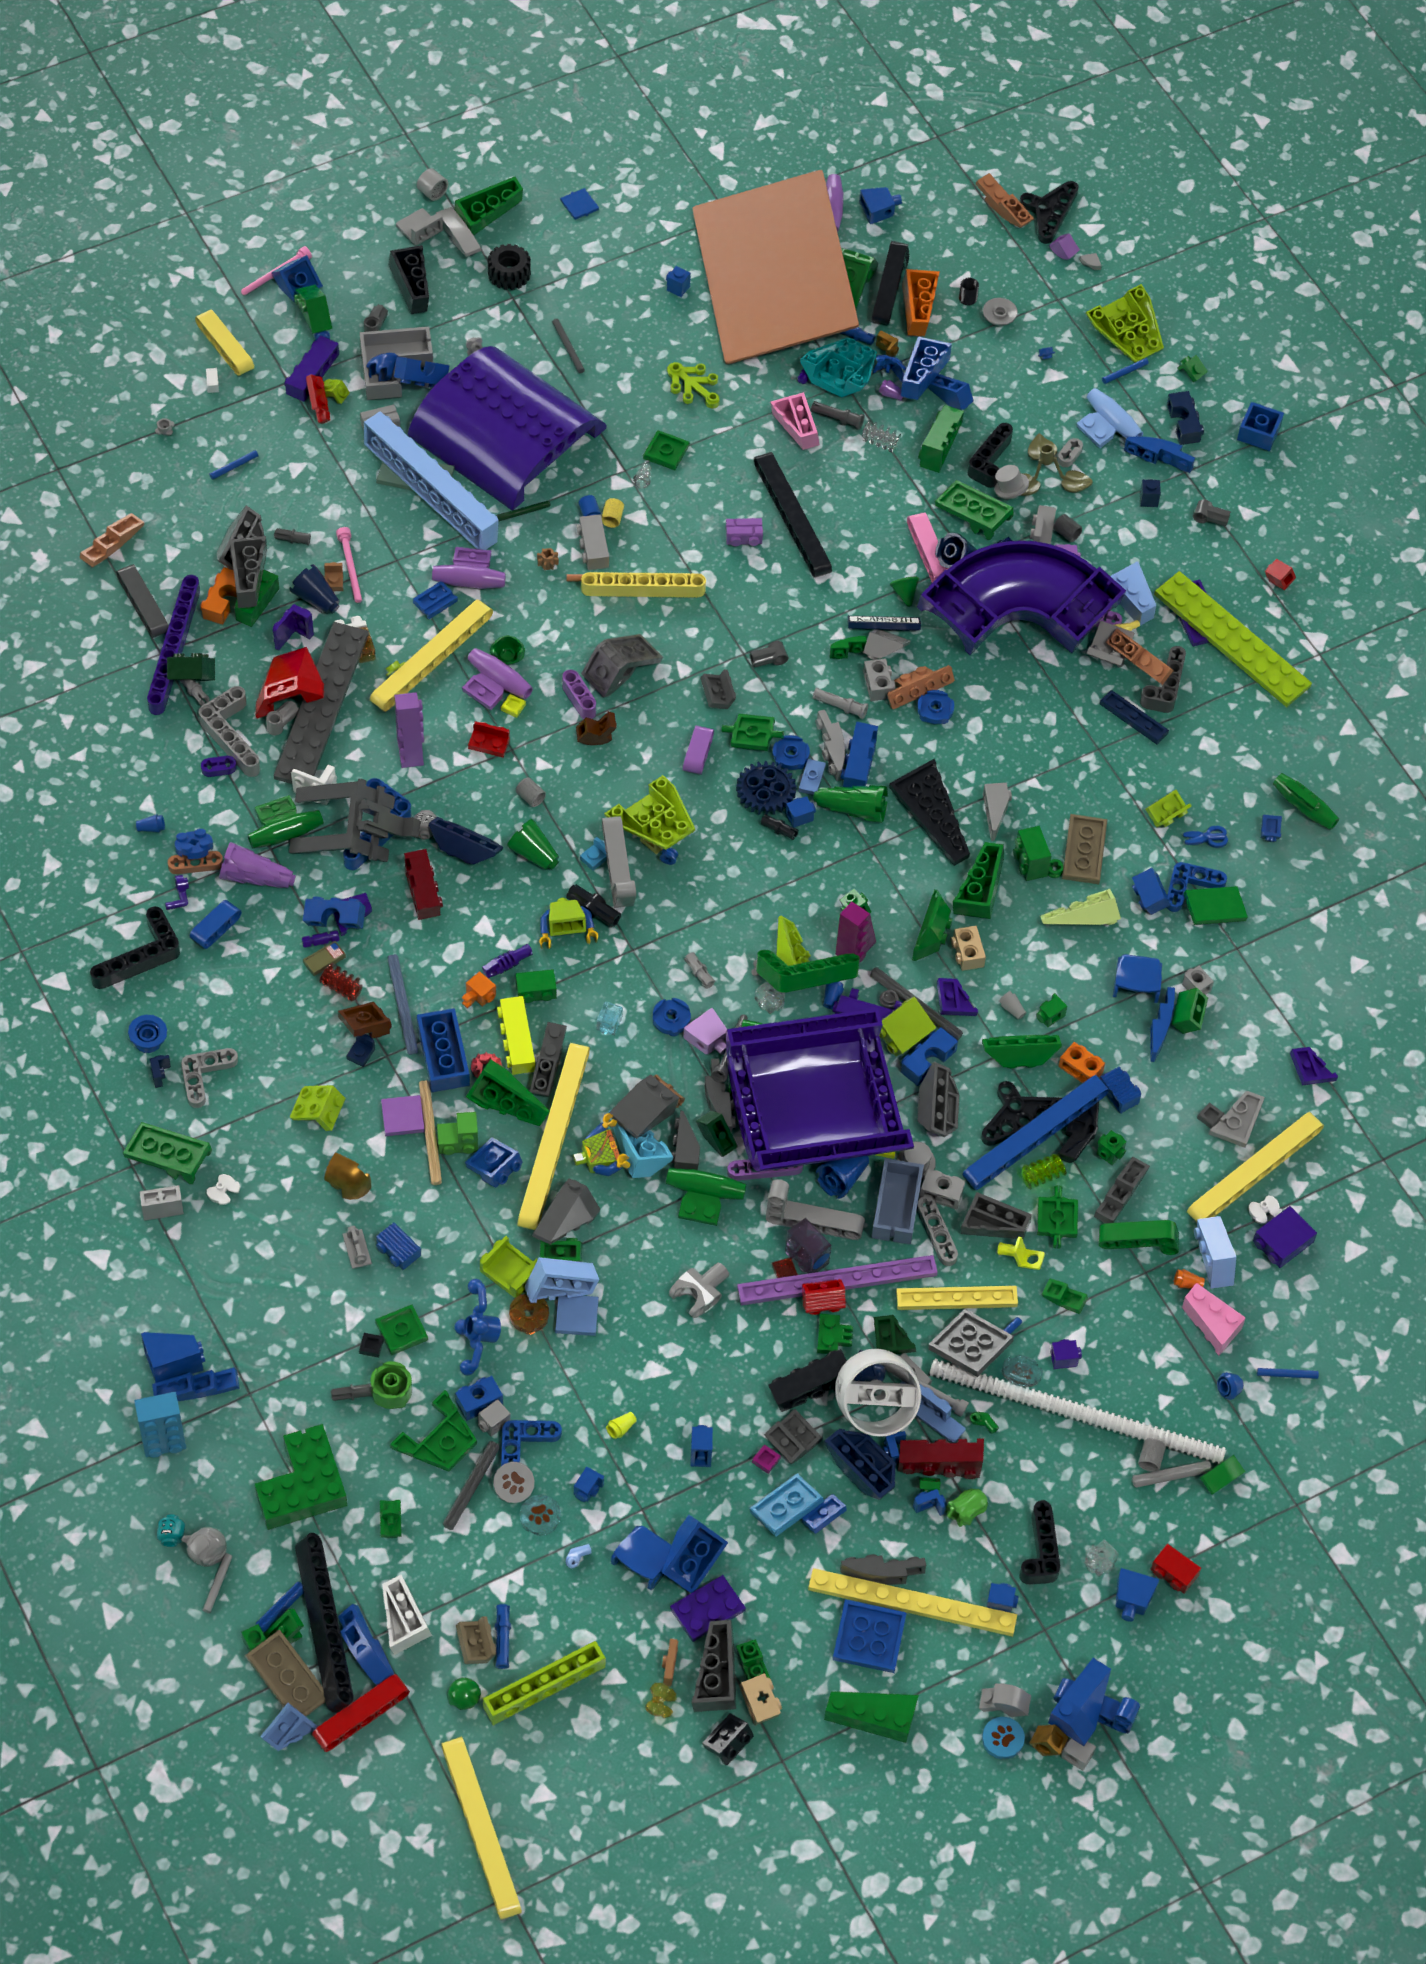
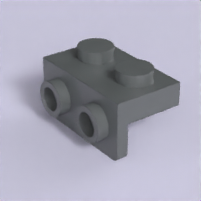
(718, 690)

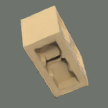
(971, 947)

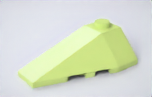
(1097, 910)

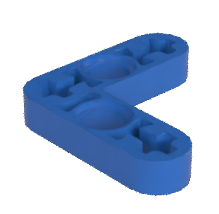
(1189, 877)
(520, 1435)

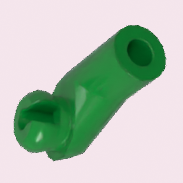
(984, 1419)

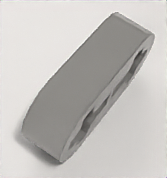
(1073, 454)

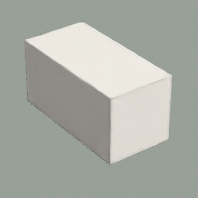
(212, 380)

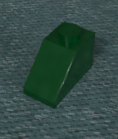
(717, 1132)

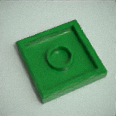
(666, 450)
(401, 1329)

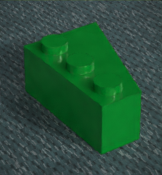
(314, 308)

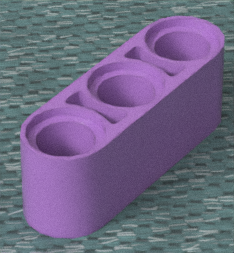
(579, 694)
(698, 750)

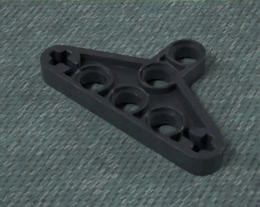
(1053, 203)
(1011, 1117)

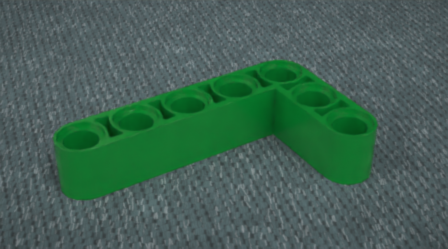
(807, 974)

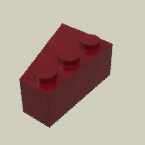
(422, 884)

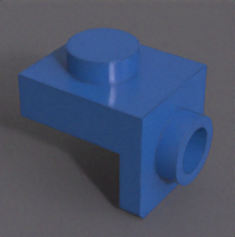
(1271, 827)
(891, 1445)
(927, 1500)

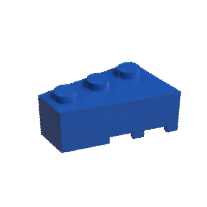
(860, 756)

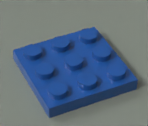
(869, 1636)

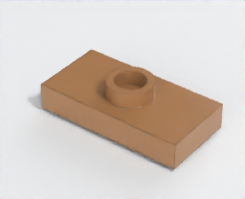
(669, 1662)

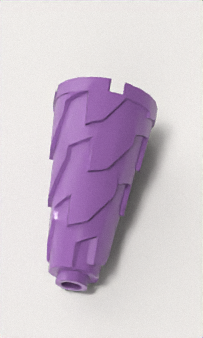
(247, 867)

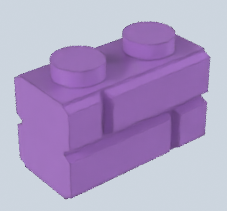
(744, 531)

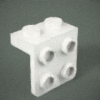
(301, 779)

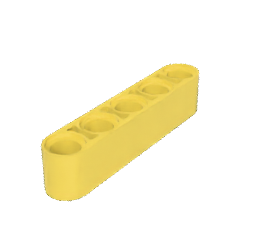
(224, 342)

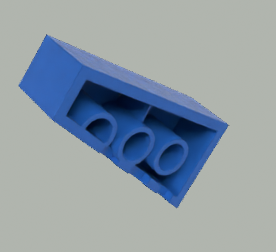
(924, 365)

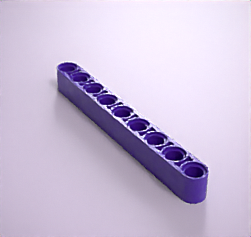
(173, 642)

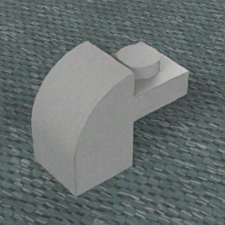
(1006, 1698)

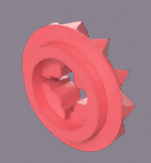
(477, 1063)

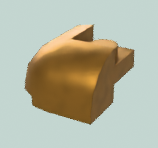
(345, 1175)

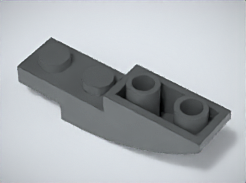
(548, 1059)
(717, 1098)
(875, 1570)

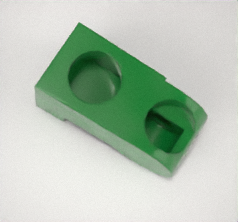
(253, 1637)

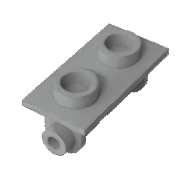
(356, 1247)

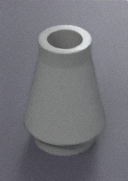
(1012, 1005)

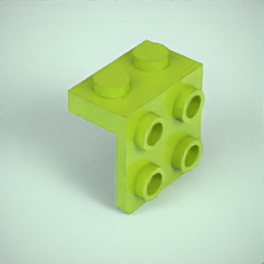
(319, 1104)

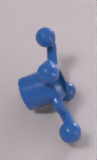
(477, 1327)

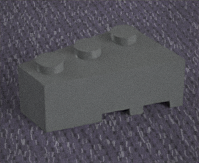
(995, 1219)

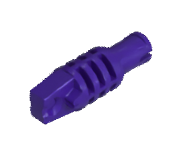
(506, 961)

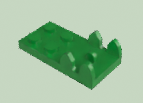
(975, 507)
(167, 1151)

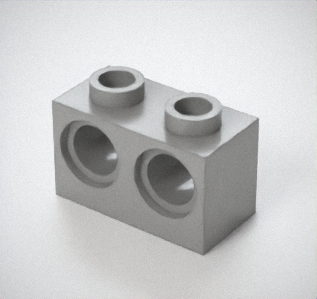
(878, 683)

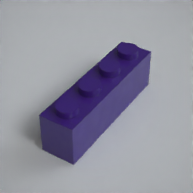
(315, 362)

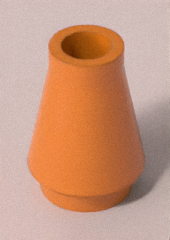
(1186, 1279)

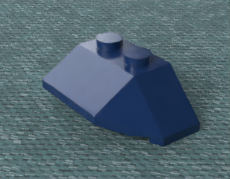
(463, 842)
(863, 1462)

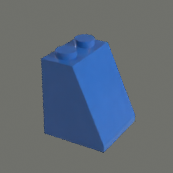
(172, 1354)

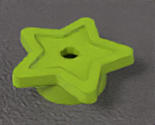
(394, 666)

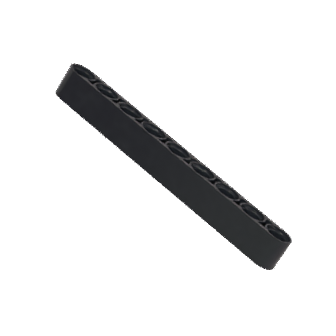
(792, 514)
(324, 1623)

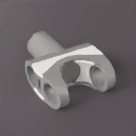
(701, 1287)

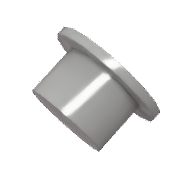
(1010, 482)
(920, 1154)

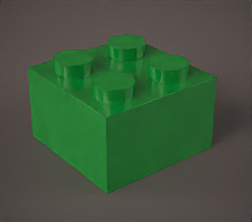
(1032, 853)

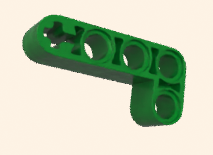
(1140, 1234)

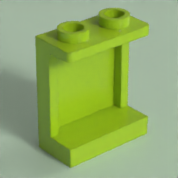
(905, 1026)
(507, 1267)

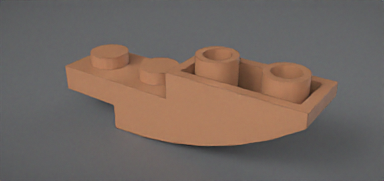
(1004, 204)
(1139, 656)

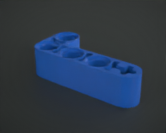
(1113, 1713)

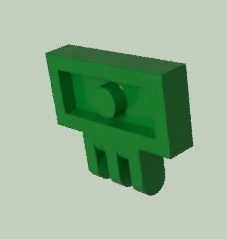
(833, 1334)

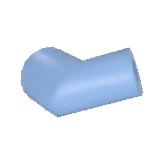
(575, 1555)

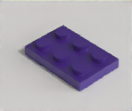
(709, 1603)

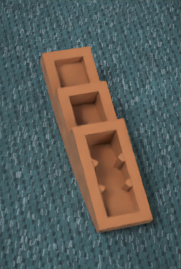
(114, 538)

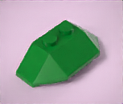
(933, 928)
(1022, 1049)

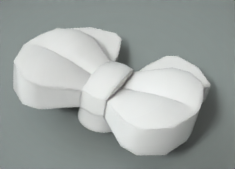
(218, 1193)
(1259, 1210)

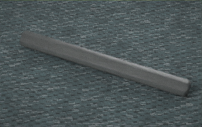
(904, 994)

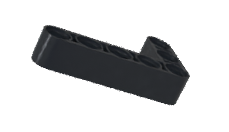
(896, 260)
(141, 955)

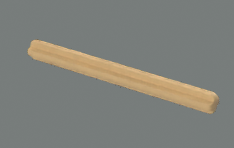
(430, 1133)

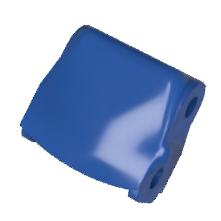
(1138, 975)
(643, 1554)

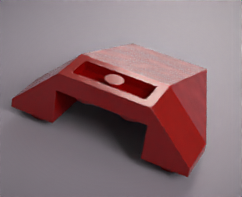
(290, 676)

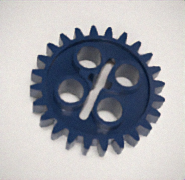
(766, 787)

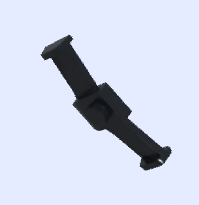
(1081, 1132)

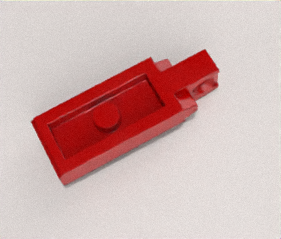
(318, 398)

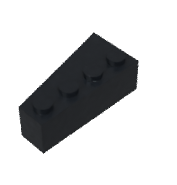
(410, 275)
(808, 1381)

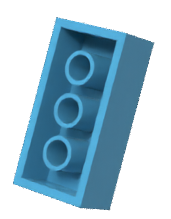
(160, 1424)

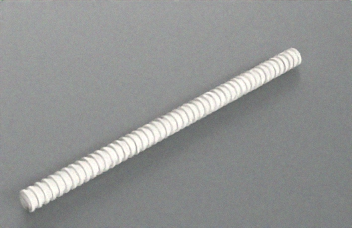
(1077, 1411)

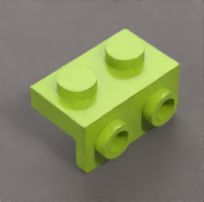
(1167, 808)

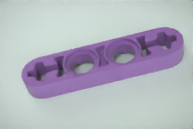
(740, 1164)

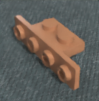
(918, 683)

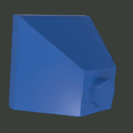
(296, 275)

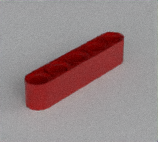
(360, 1713)

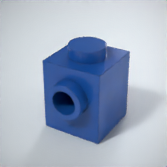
(678, 281)
(800, 811)
(1002, 1597)

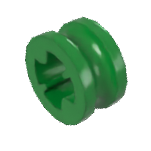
(1056, 863)

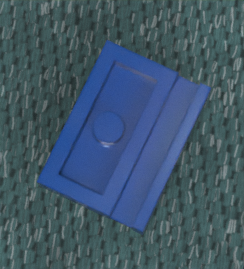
(435, 600)

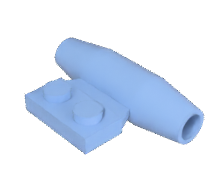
(1107, 420)

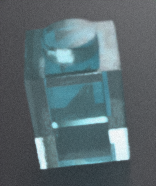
(609, 1018)

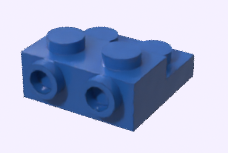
(494, 1162)

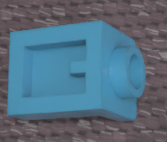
(595, 854)

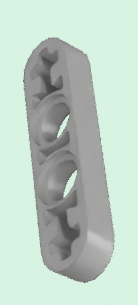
(934, 1231)

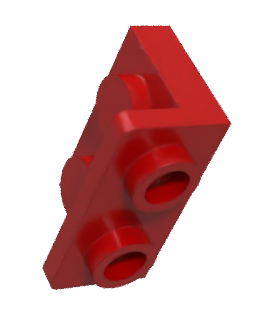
(489, 739)

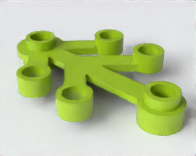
(678, 371)

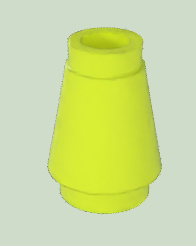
(619, 1426)

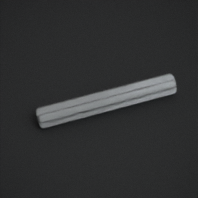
(1171, 1474)

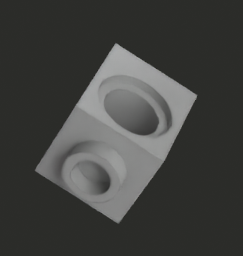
(1199, 975)
(493, 1418)
(1078, 1754)

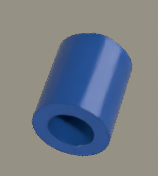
(589, 506)

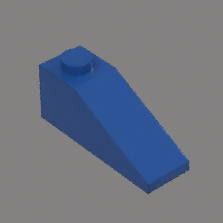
(952, 391)

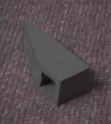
(686, 1145)

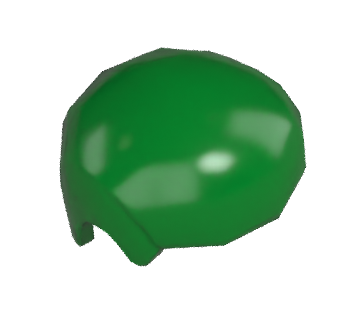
(463, 1693)

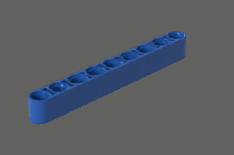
(1035, 1132)

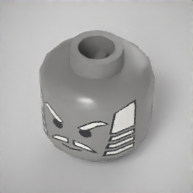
(425, 817)

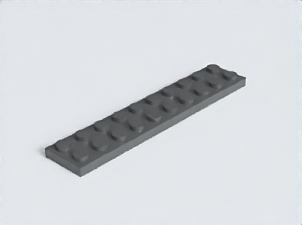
(318, 717)

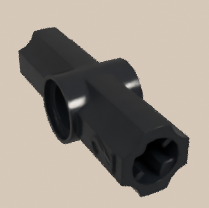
(595, 904)

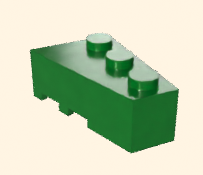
(268, 589)

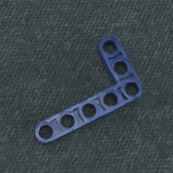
(401, 803)

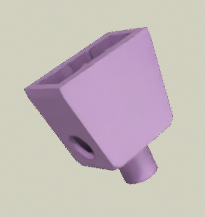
(707, 1033)

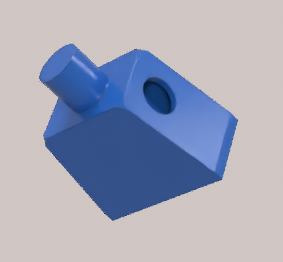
(878, 203)
(1134, 1593)

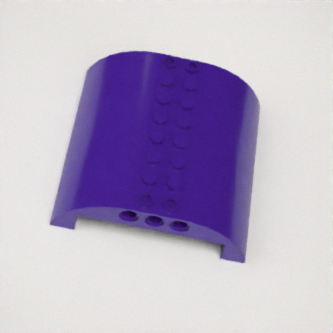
(499, 423)
(814, 1090)

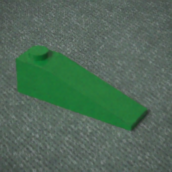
(503, 1092)

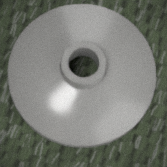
(1000, 311)

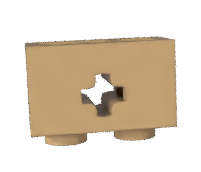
(758, 1710)

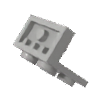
(420, 226)
(1101, 650)

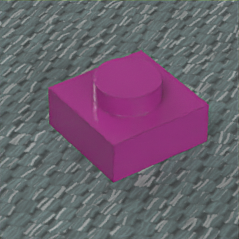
(766, 1459)

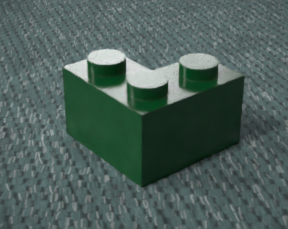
(197, 667)

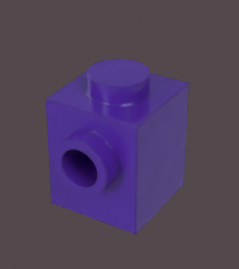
(1065, 1354)

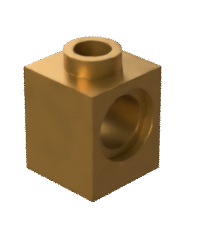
(1049, 1740)

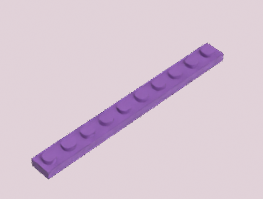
(851, 1277)

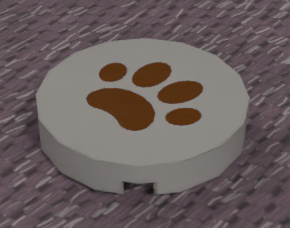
(513, 1482)

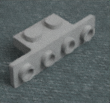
(1043, 524)

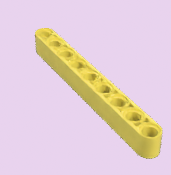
(431, 654)
(1256, 1167)
(481, 1828)

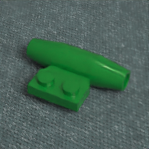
(1306, 801)
(282, 822)
(703, 1193)

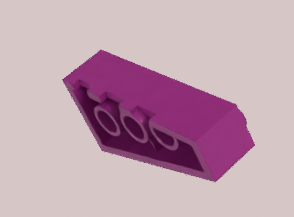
(855, 932)

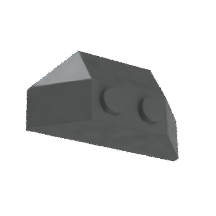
(246, 525)
(938, 1101)

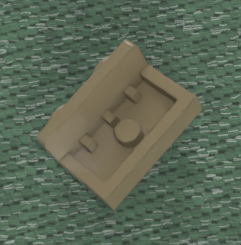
(476, 1641)

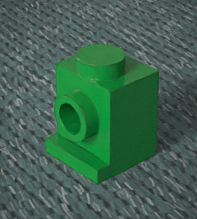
(1051, 1011)

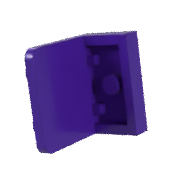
(293, 620)

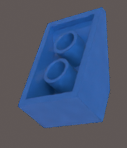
(692, 1554)

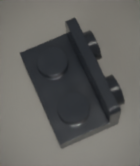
(729, 1738)

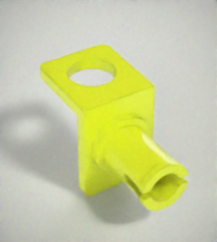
(1021, 1254)

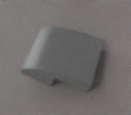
(793, 1436)

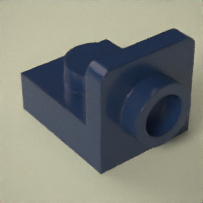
(361, 1050)
(158, 1065)

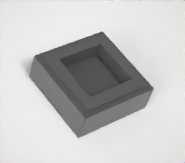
(1210, 1115)

